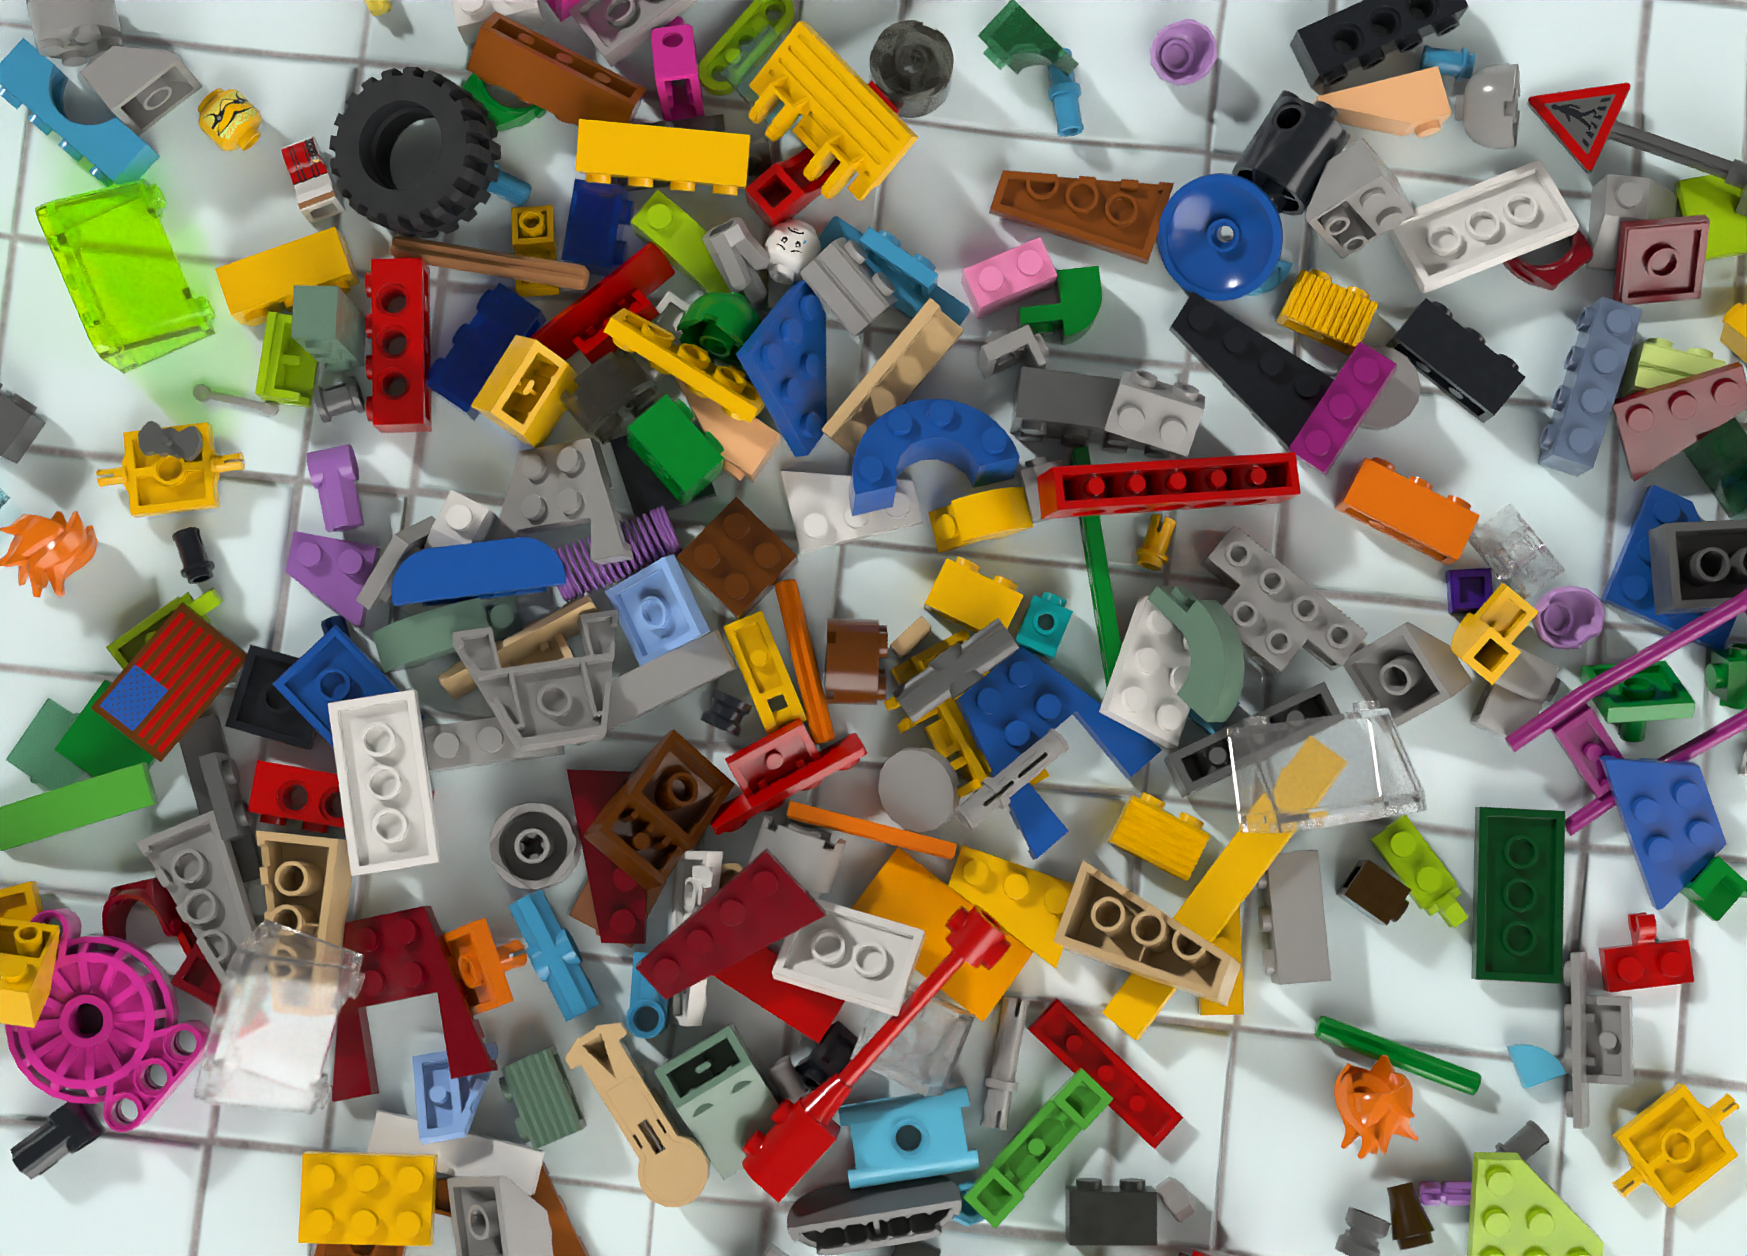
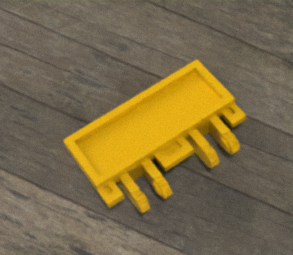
(838, 112)
(950, 731)

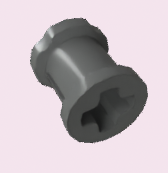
(339, 399)

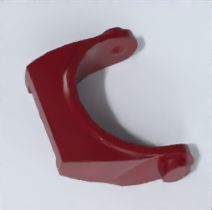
(1552, 274)
(147, 891)

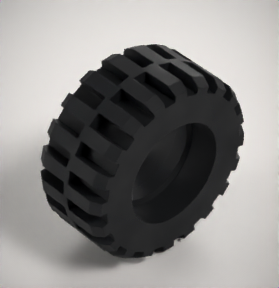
(367, 139)

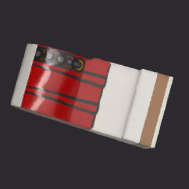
(312, 180)

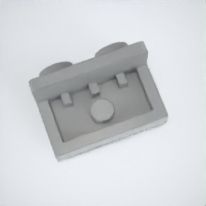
(1008, 348)
(1156, 411)

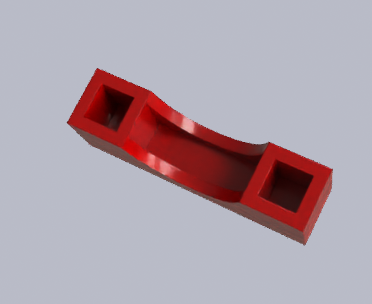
(785, 190)

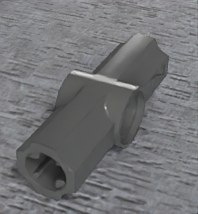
(955, 670)

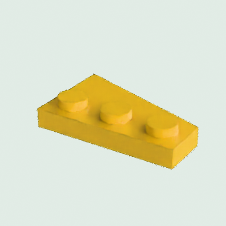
(1016, 896)

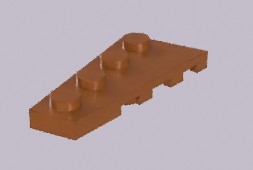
(1098, 213)

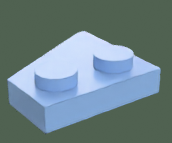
(444, 1103)

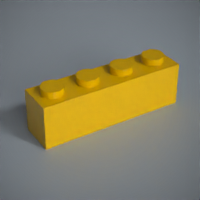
(664, 155)

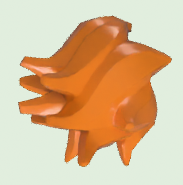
(48, 549)
(1374, 1105)

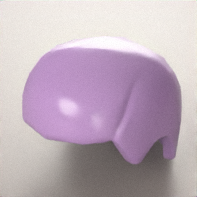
(1183, 52)
(1568, 617)

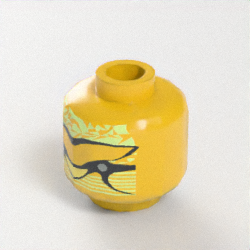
(229, 119)

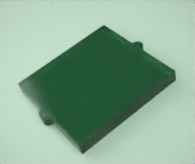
(35, 749)

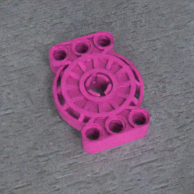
(133, 1033)

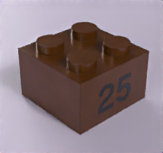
(738, 559)

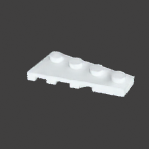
(694, 882)

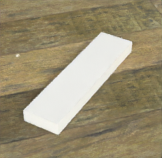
(462, 1156)

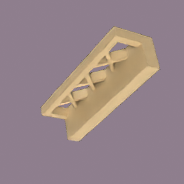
(894, 375)

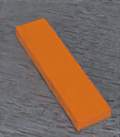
(871, 830)

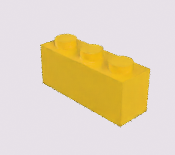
(268, 278)

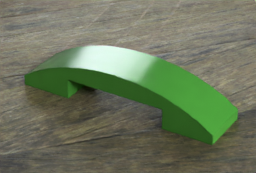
(1036, 1147)

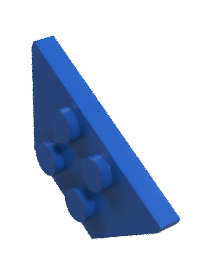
(1665, 820)

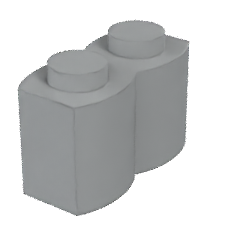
(1516, 695)

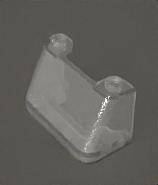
(1322, 771)
(277, 1022)

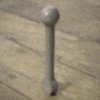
(204, 393)

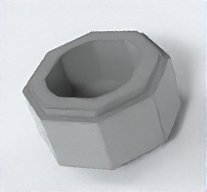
(1176, 1198)

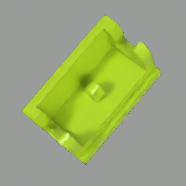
(285, 368)

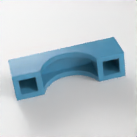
(40, 86)

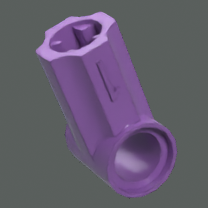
(335, 477)

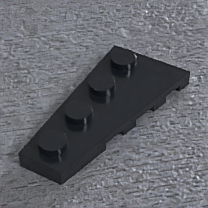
(1259, 372)

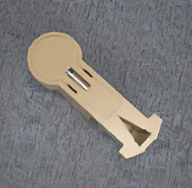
(671, 1162)

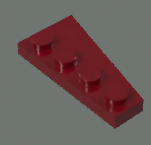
(737, 921)

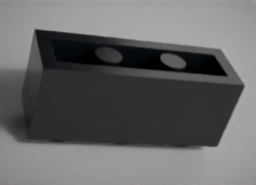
(1457, 360)

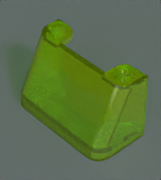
(124, 273)

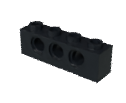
(1328, 65)

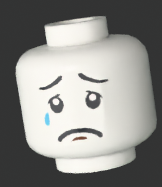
(791, 249)

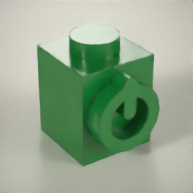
(1728, 675)

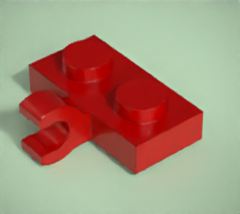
(1645, 961)

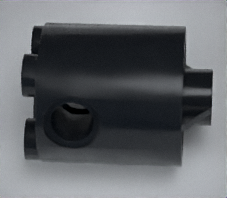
(1292, 151)

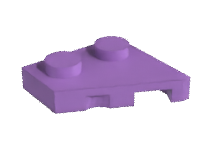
(333, 571)

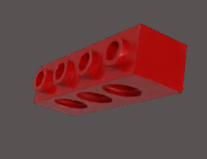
(412, 408)
(273, 790)

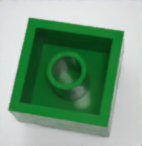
(676, 448)

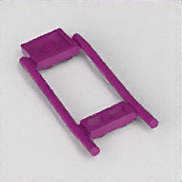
(1585, 737)

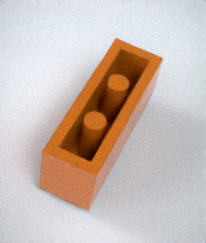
(1408, 510)

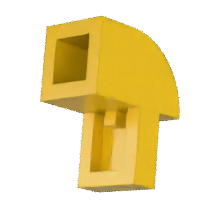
(980, 517)
(1486, 637)

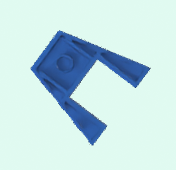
(1016, 709)

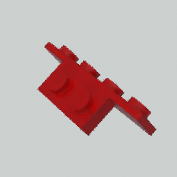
(583, 322)
(780, 768)

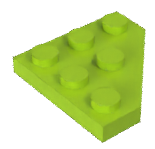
(1521, 1213)

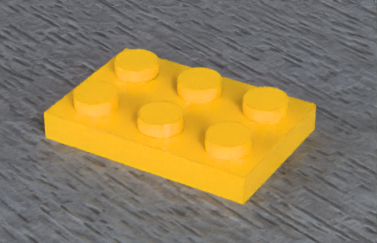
(367, 1198)

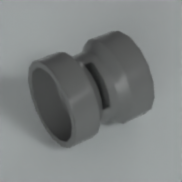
(1363, 1234)

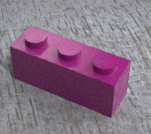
(1343, 408)

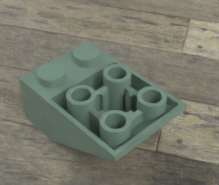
(720, 1096)

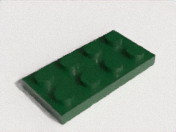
(1518, 895)

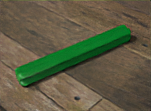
(1399, 1055)

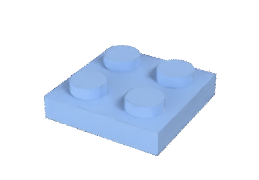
(657, 610)

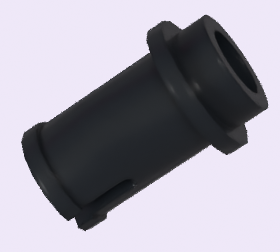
(193, 556)

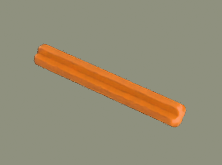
(804, 661)

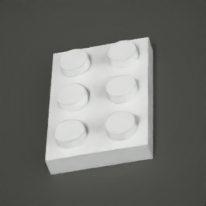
(1149, 676)
(852, 958)

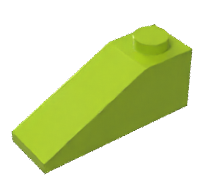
(679, 241)

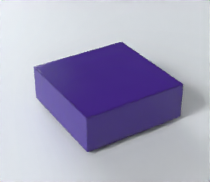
(1468, 589)

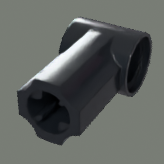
(66, 1132)

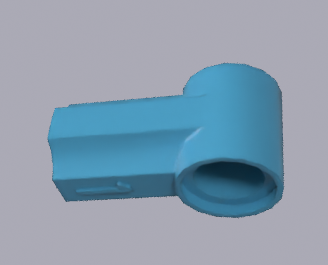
(644, 995)

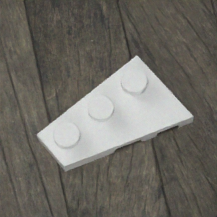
(824, 515)

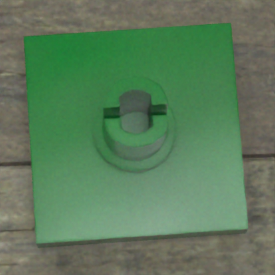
(1641, 698)

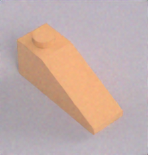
(1394, 105)
(744, 443)

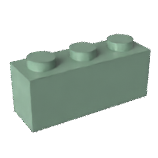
(329, 326)

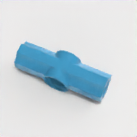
(554, 954)

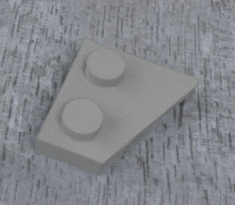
(402, 545)

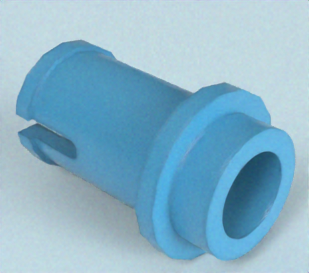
(1450, 62)

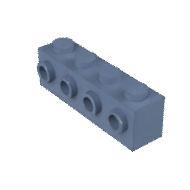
(1589, 386)

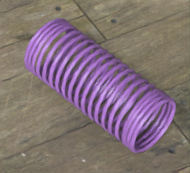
(668, 544)

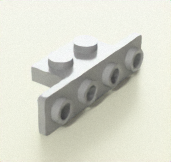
(1599, 1040)

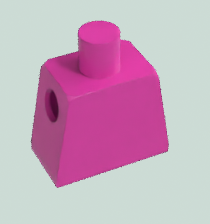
(677, 59)

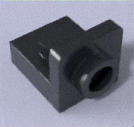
(828, 1056)

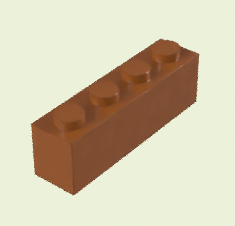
(551, 74)

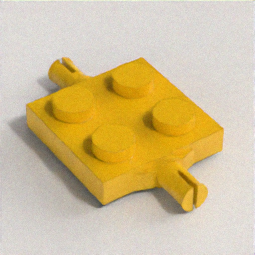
(170, 484)
(1675, 1145)

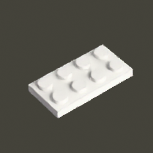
(1483, 226)
(384, 782)

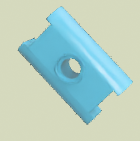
(875, 1145)

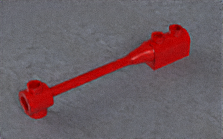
(806, 1127)

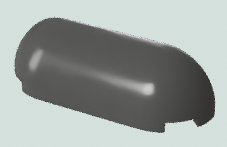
(873, 1216)

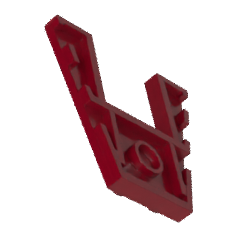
(403, 961)

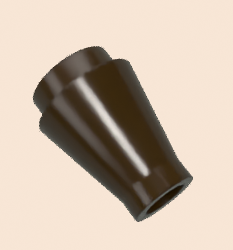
(1408, 1218)

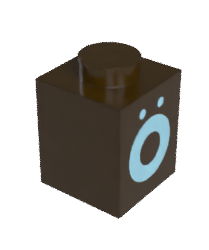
(1374, 893)

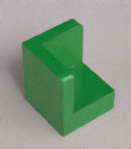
(1715, 889)

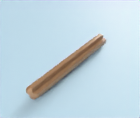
(492, 262)

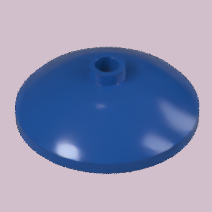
(1193, 241)

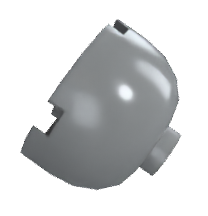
(1491, 106)

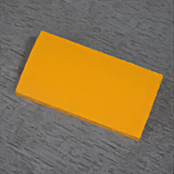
(917, 898)

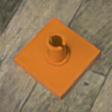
(483, 965)

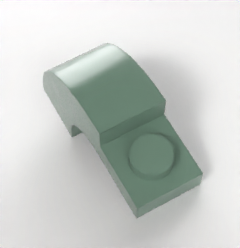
(428, 634)
(1214, 648)

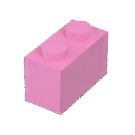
(1008, 278)

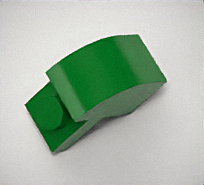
(1076, 306)

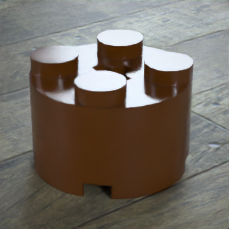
(853, 661)

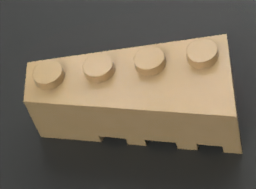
(306, 883)

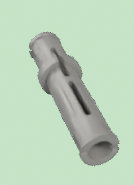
(998, 790)
(1004, 1063)

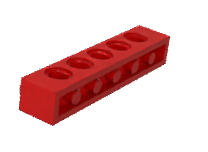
(1167, 485)

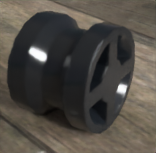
(726, 712)

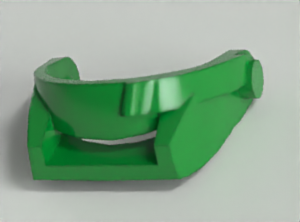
(503, 117)

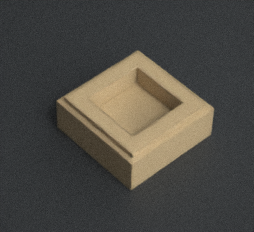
(911, 638)

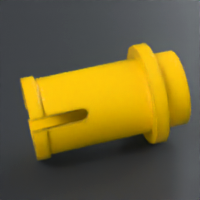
(1155, 544)

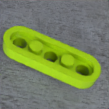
(745, 28)

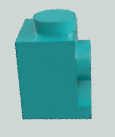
(1040, 641)

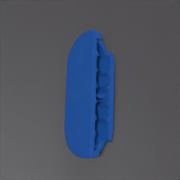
(477, 571)

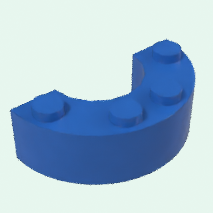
(928, 431)

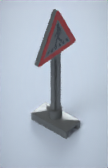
(1588, 118)

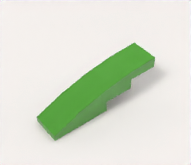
(76, 806)

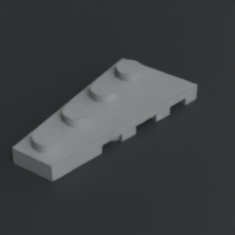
(205, 885)

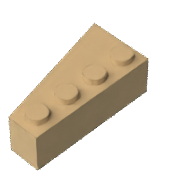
(1133, 935)

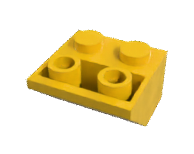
(526, 391)
(25, 969)

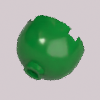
(719, 325)

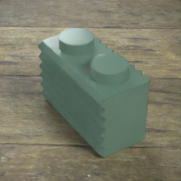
(542, 1098)

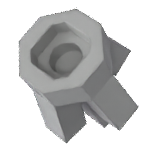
(738, 258)

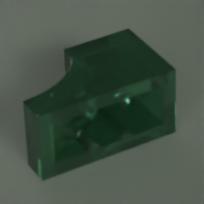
(1021, 42)
(1723, 465)

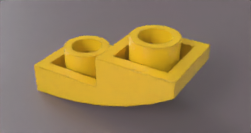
(534, 237)

